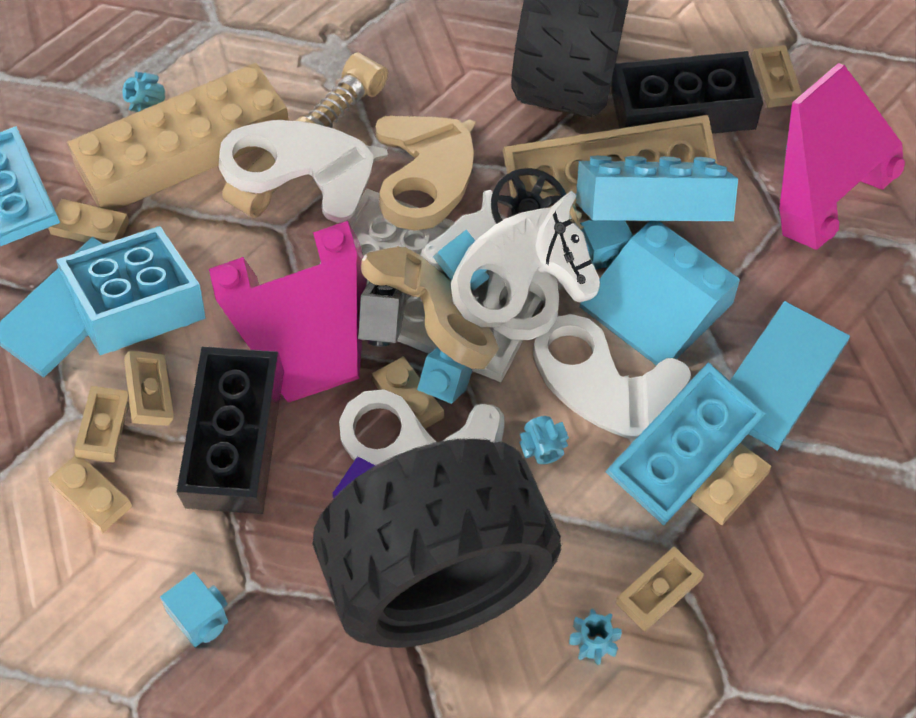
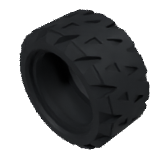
(567, 53)
(435, 542)

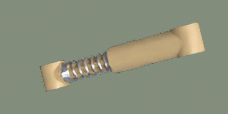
(359, 78)

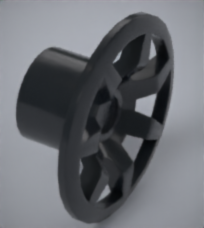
(524, 200)

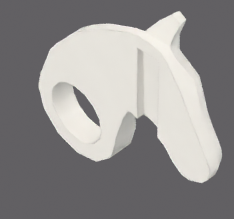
(334, 159)
(542, 284)
(483, 422)

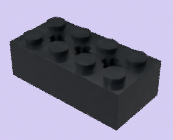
(688, 88)
(212, 443)

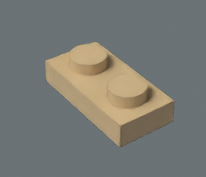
(776, 75)
(83, 221)
(403, 380)
(148, 388)
(102, 424)
(731, 484)
(90, 493)
(659, 588)

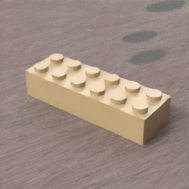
(172, 138)

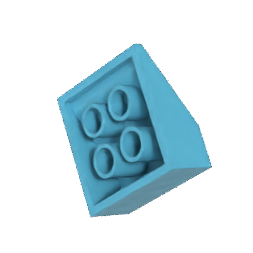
(132, 289)
(661, 293)

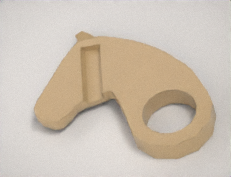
(440, 167)
(418, 278)

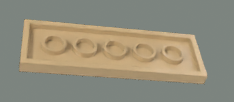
(561, 156)

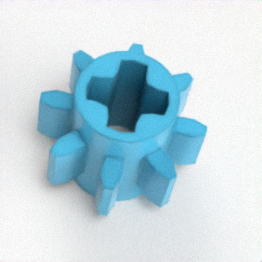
(143, 91)
(544, 440)
(599, 646)

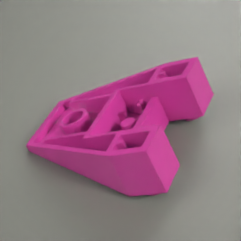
(831, 147)
(303, 315)

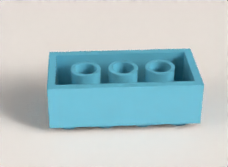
(656, 189)

